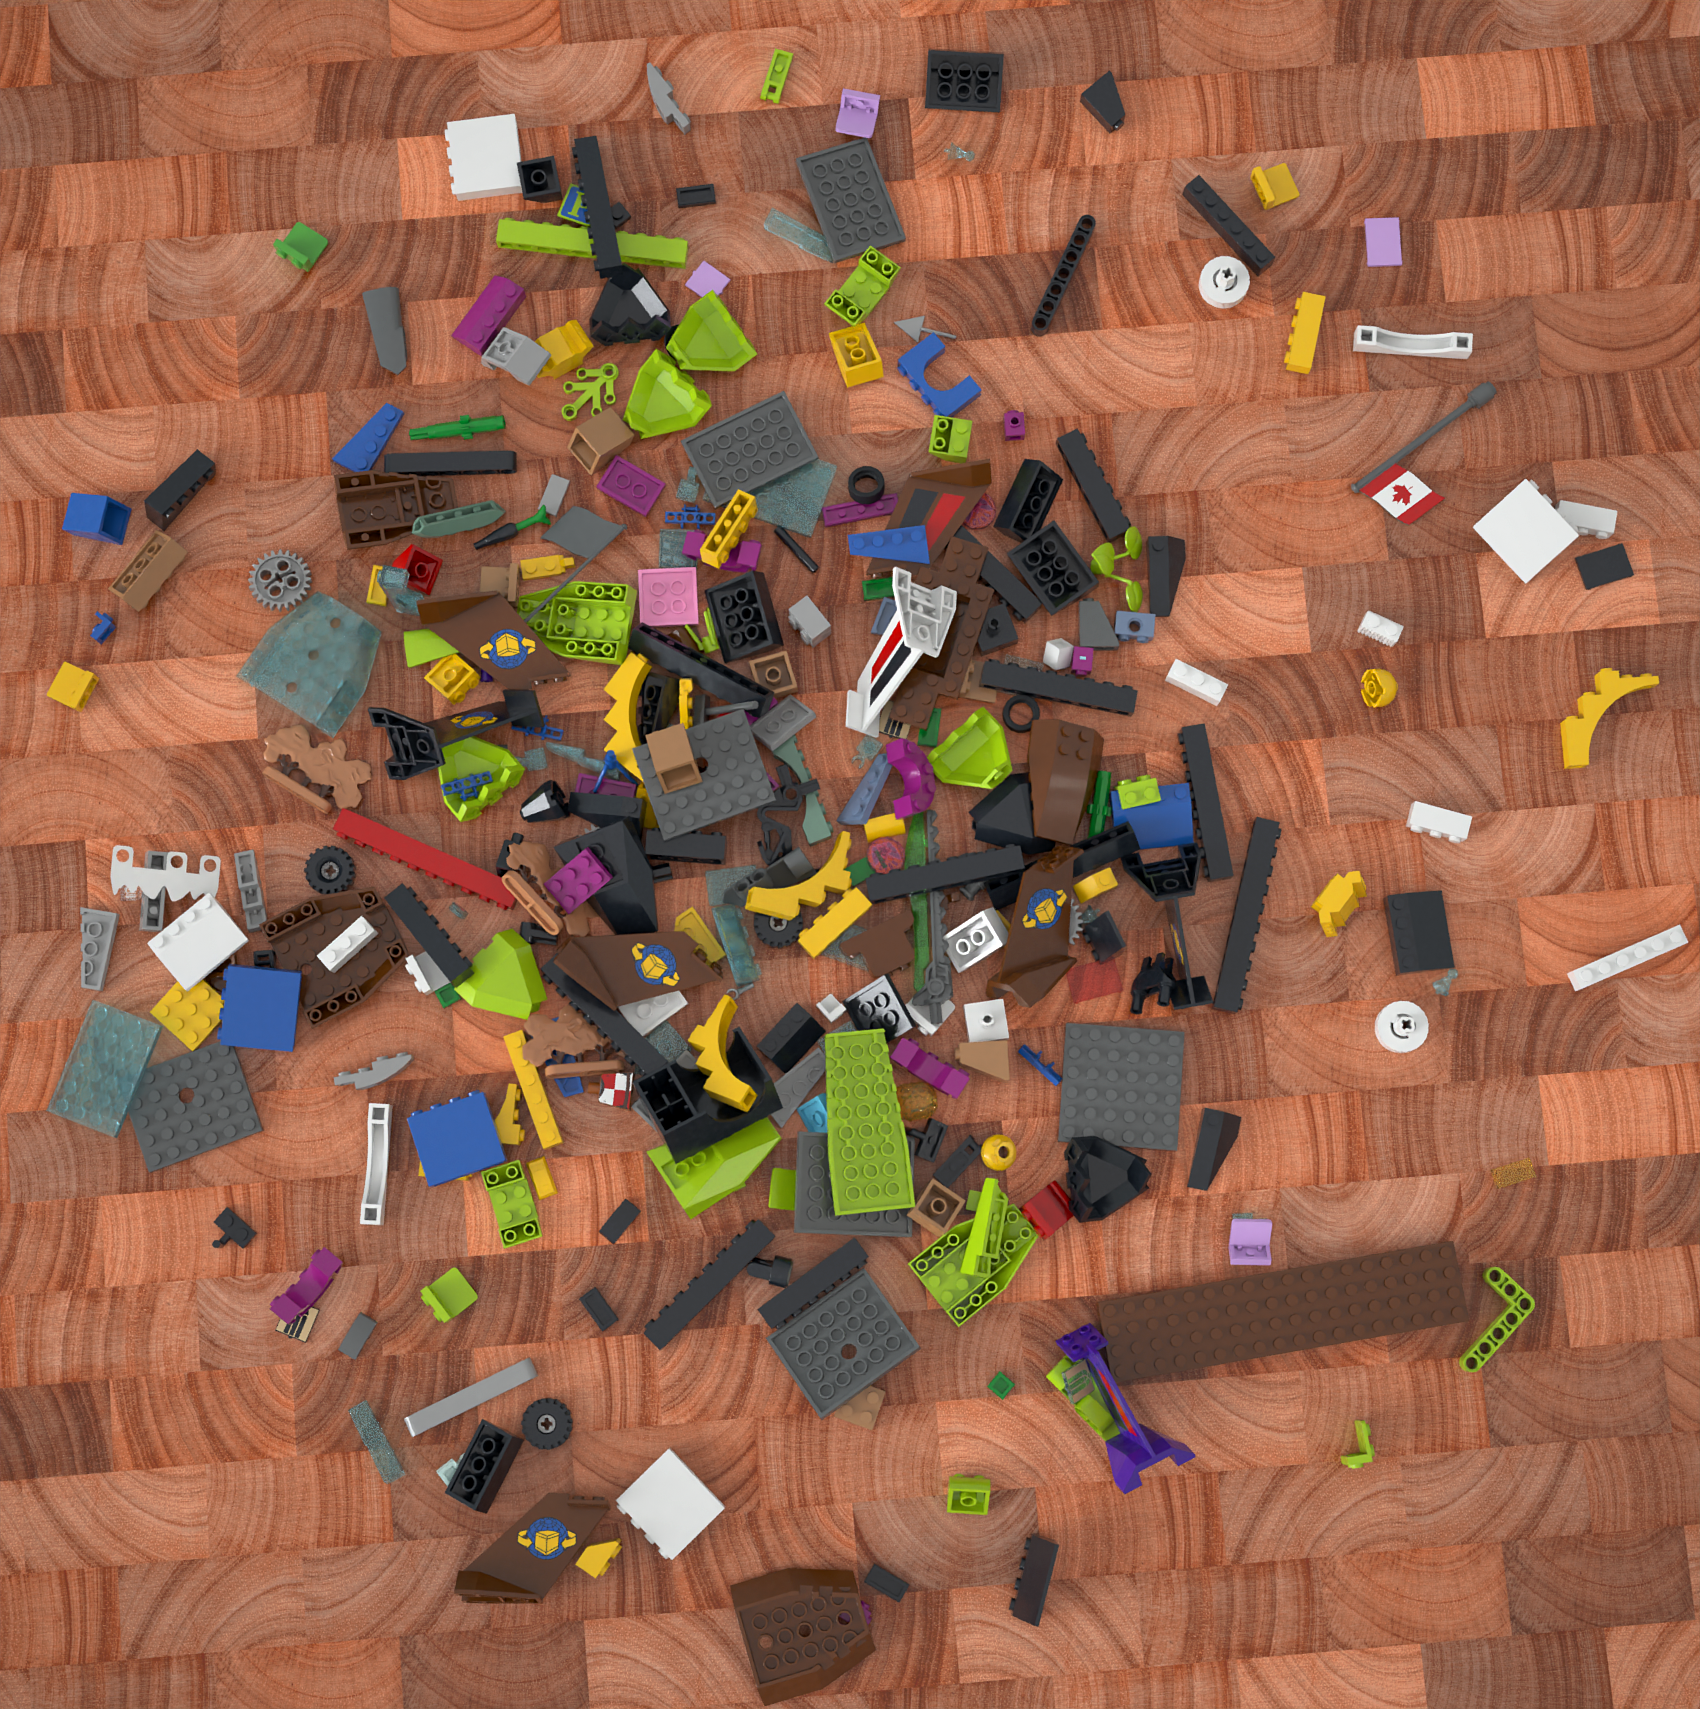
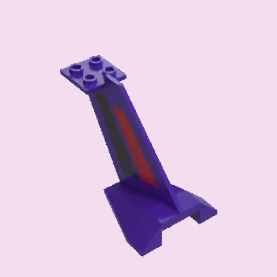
(1137, 1444)

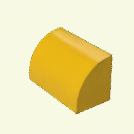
(883, 827)

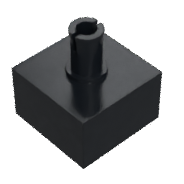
(997, 631)

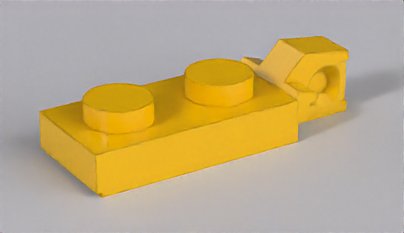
(545, 567)
(686, 702)

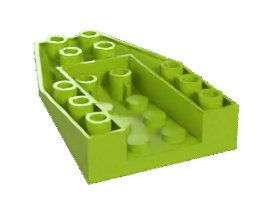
(591, 612)
(717, 1169)
(966, 1294)

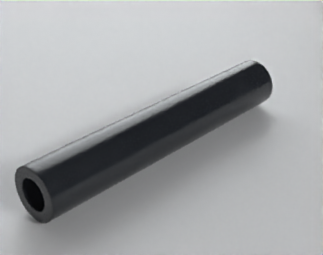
(796, 549)

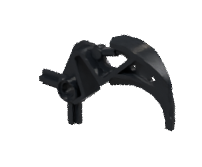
(782, 803)

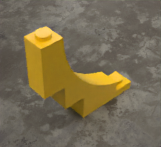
(625, 689)

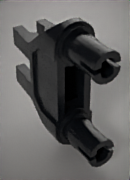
(1152, 981)

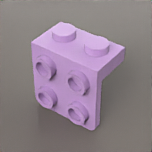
(857, 113)
(1250, 1242)

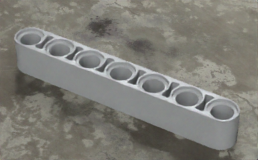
(470, 1397)

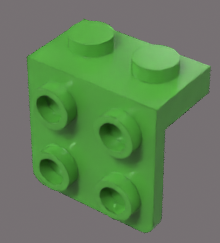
(301, 246)

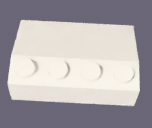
(198, 941)

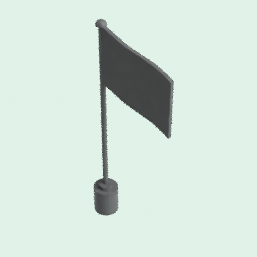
(582, 535)

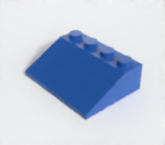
(1160, 822)

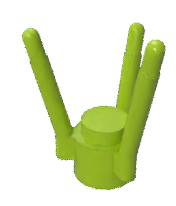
(709, 642)

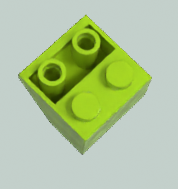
(950, 438)

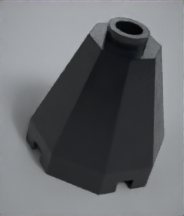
(545, 804)

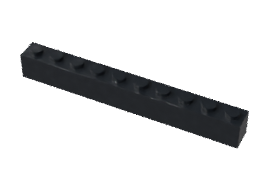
(1245, 915)

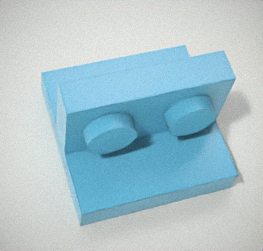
(815, 1114)

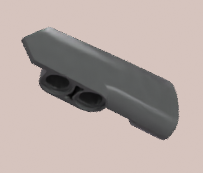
(386, 326)
(780, 874)

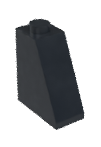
(1105, 103)

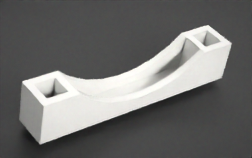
(1446, 345)
(1627, 958)
(377, 1164)

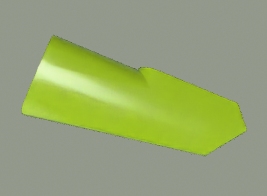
(425, 646)
(1091, 1407)

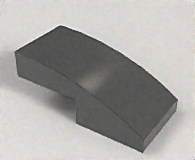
(357, 1335)

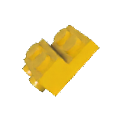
(453, 678)

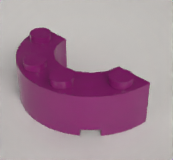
(740, 559)
(917, 777)
(928, 1068)
(309, 1288)

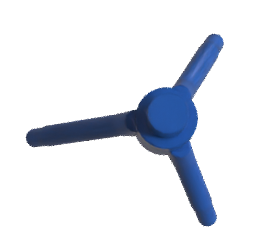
(612, 763)

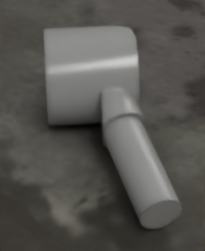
(739, 991)

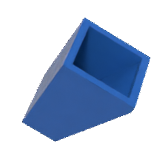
(96, 518)

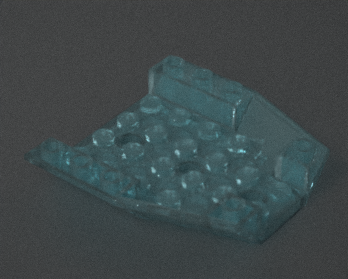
(325, 686)

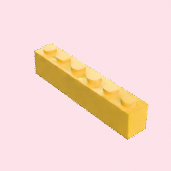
(534, 1092)

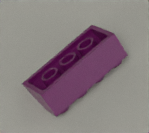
(489, 314)

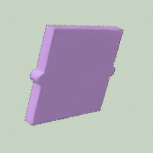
(707, 279)

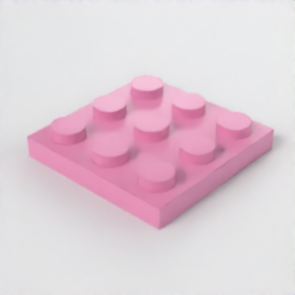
(668, 597)

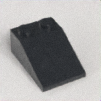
(1104, 938)

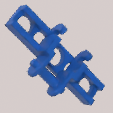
(696, 514)
(543, 731)
(473, 785)
(1047, 1071)

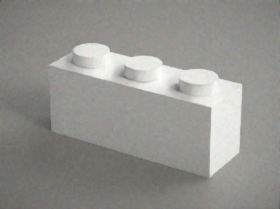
(1589, 518)
(1196, 682)
(1438, 822)
(347, 944)

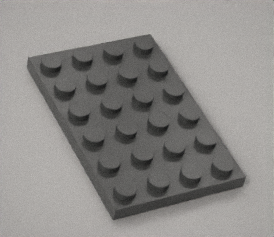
(850, 199)
(749, 449)

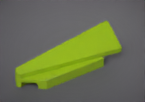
(986, 1230)

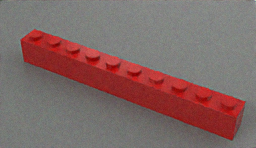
(424, 857)

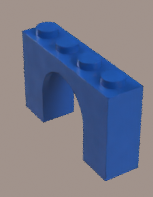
(944, 403)

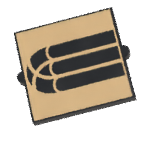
(891, 727)
(301, 1328)

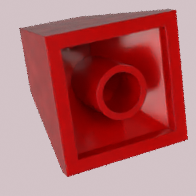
(421, 566)

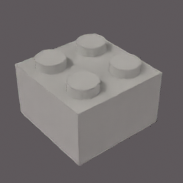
(809, 622)

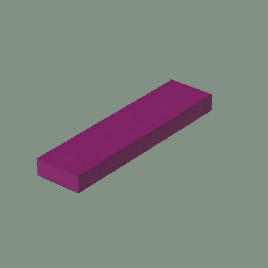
(855, 511)

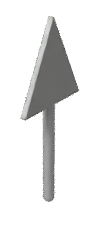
(914, 327)

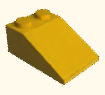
(856, 355)

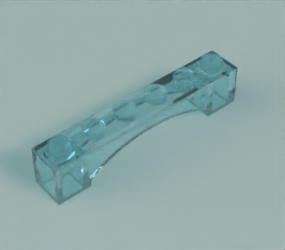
(394, 584)

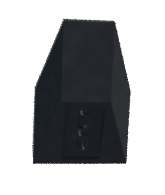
(629, 898)

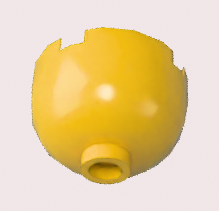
(1379, 687)

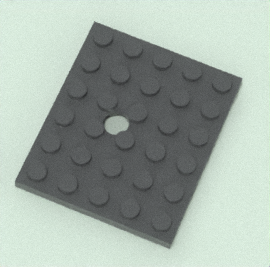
(730, 785)
(215, 1116)
(815, 1198)
(814, 1342)

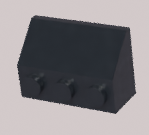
(791, 1038)

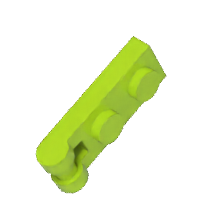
(777, 75)

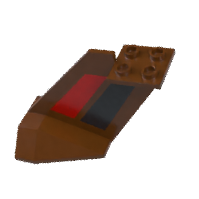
(941, 502)

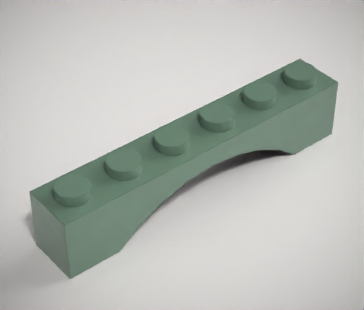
(814, 824)

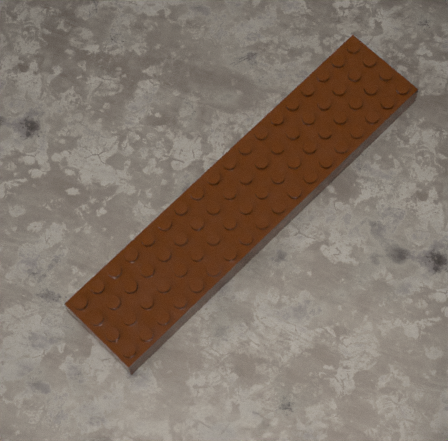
(1282, 1311)

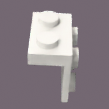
(426, 972)
(921, 1016)

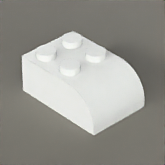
(976, 939)

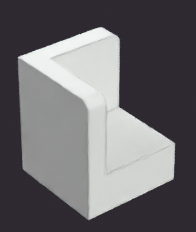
(1058, 654)
(831, 1008)

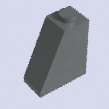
(1094, 627)

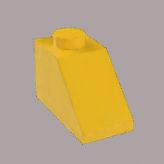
(1095, 885)

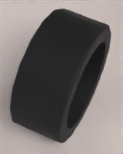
(866, 472)
(1020, 699)

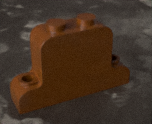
(883, 946)

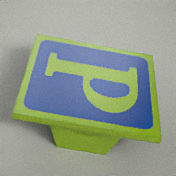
(572, 206)

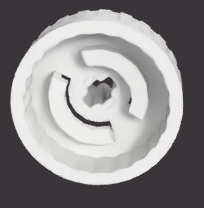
(1235, 274)
(1398, 1013)

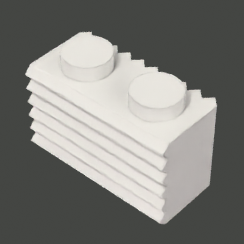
(1380, 628)

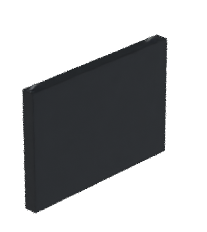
(1604, 566)

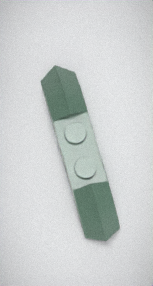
(457, 520)

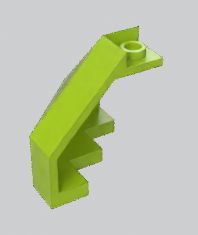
(710, 338)
(664, 398)
(973, 753)
(477, 757)
(505, 978)

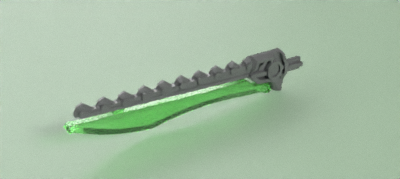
(938, 976)

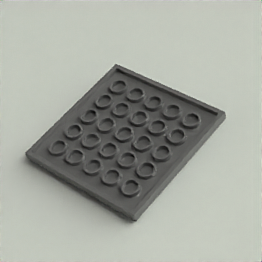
(1121, 1085)

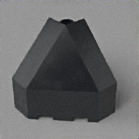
(629, 311)
(1007, 817)
(1102, 1177)

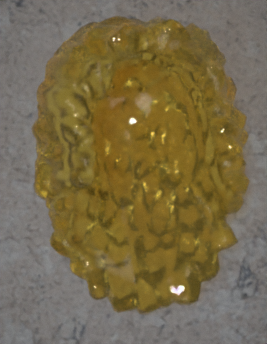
(916, 1101)

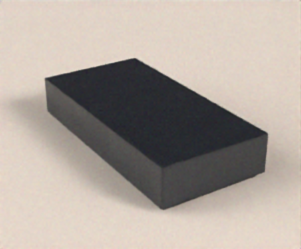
(696, 196)
(598, 1309)
(886, 1583)

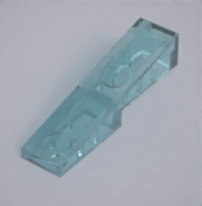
(797, 233)
(579, 756)
(376, 1442)

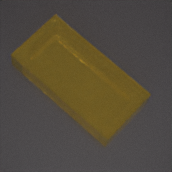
(1513, 1173)

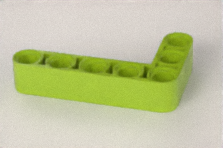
(1500, 1322)

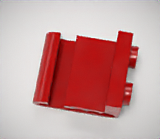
(1047, 1210)

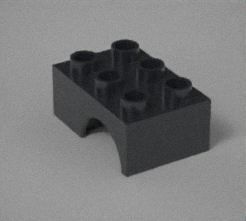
(692, 1119)

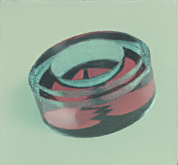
(458, 910)

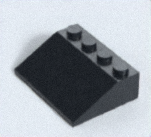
(964, 80)
(1053, 568)
(744, 617)
(1418, 932)
(1034, 1579)

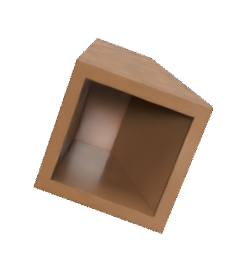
(600, 440)
(673, 758)
(985, 1058)

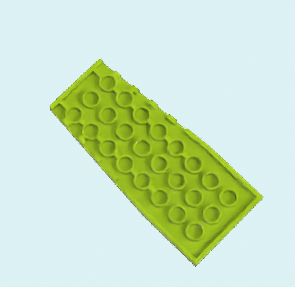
(865, 1126)

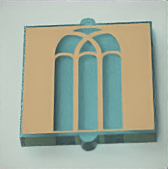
(1078, 1381)

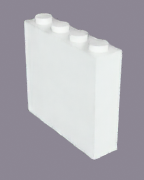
(484, 157)
(1526, 530)
(669, 1504)

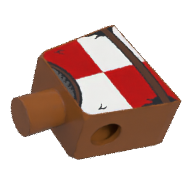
(614, 1089)

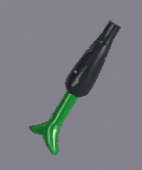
(511, 530)

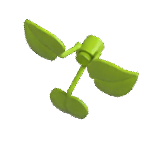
(1104, 564)

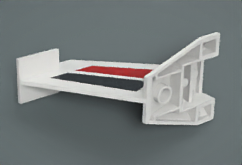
(915, 629)

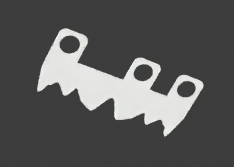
(174, 879)

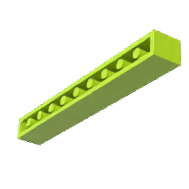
(575, 242)

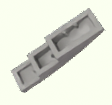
(251, 889)

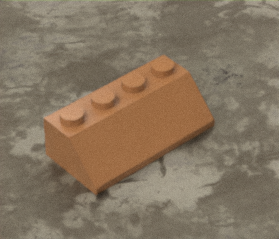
(148, 570)

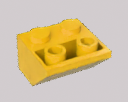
(596, 1556)

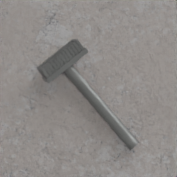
(703, 710)

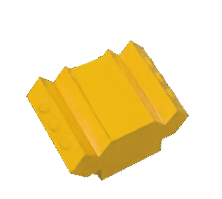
(567, 349)
(1339, 901)

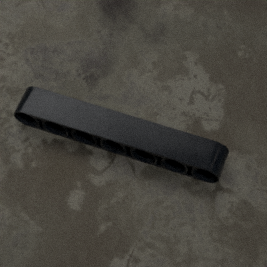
(1066, 267)
(452, 463)

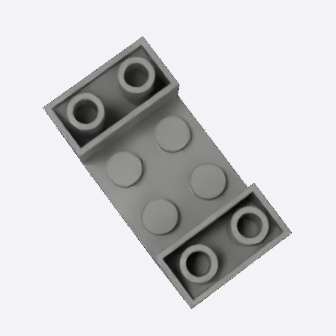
(516, 355)

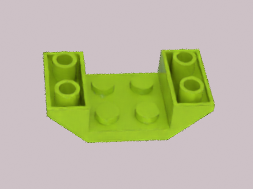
(864, 287)
(512, 1203)

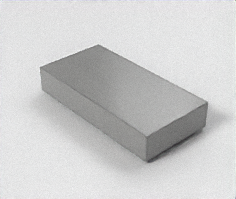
(554, 494)

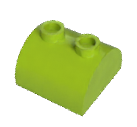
(968, 1494)

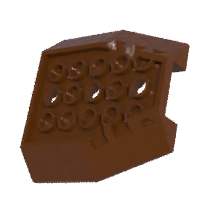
(313, 925)
(783, 1602)

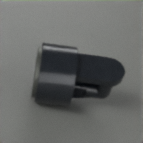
(776, 1271)

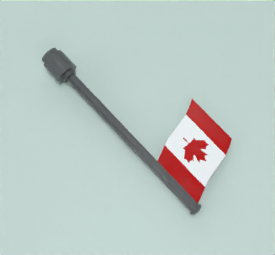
(1399, 489)

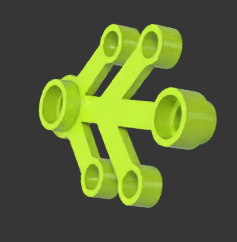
(591, 389)

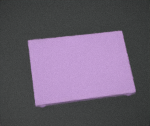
(1383, 242)

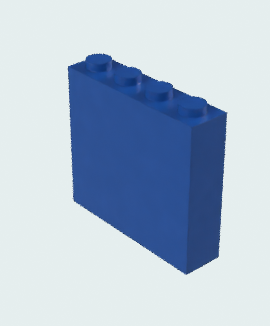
(260, 1007)
(456, 1138)

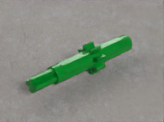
(465, 426)
(1099, 808)

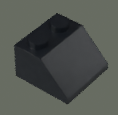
(540, 180)

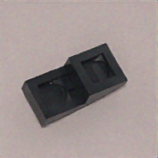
(619, 1221)

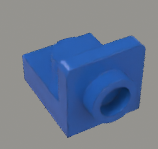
(103, 630)

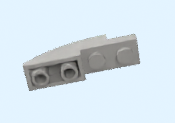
(663, 99)
(383, 1070)

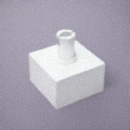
(986, 1021)

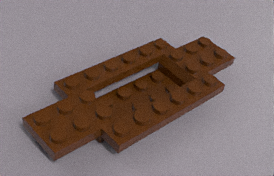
(947, 672)

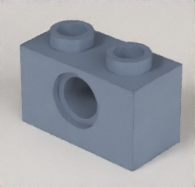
(1144, 621)

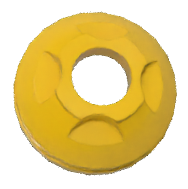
(990, 1152)

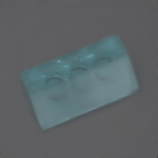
(736, 945)

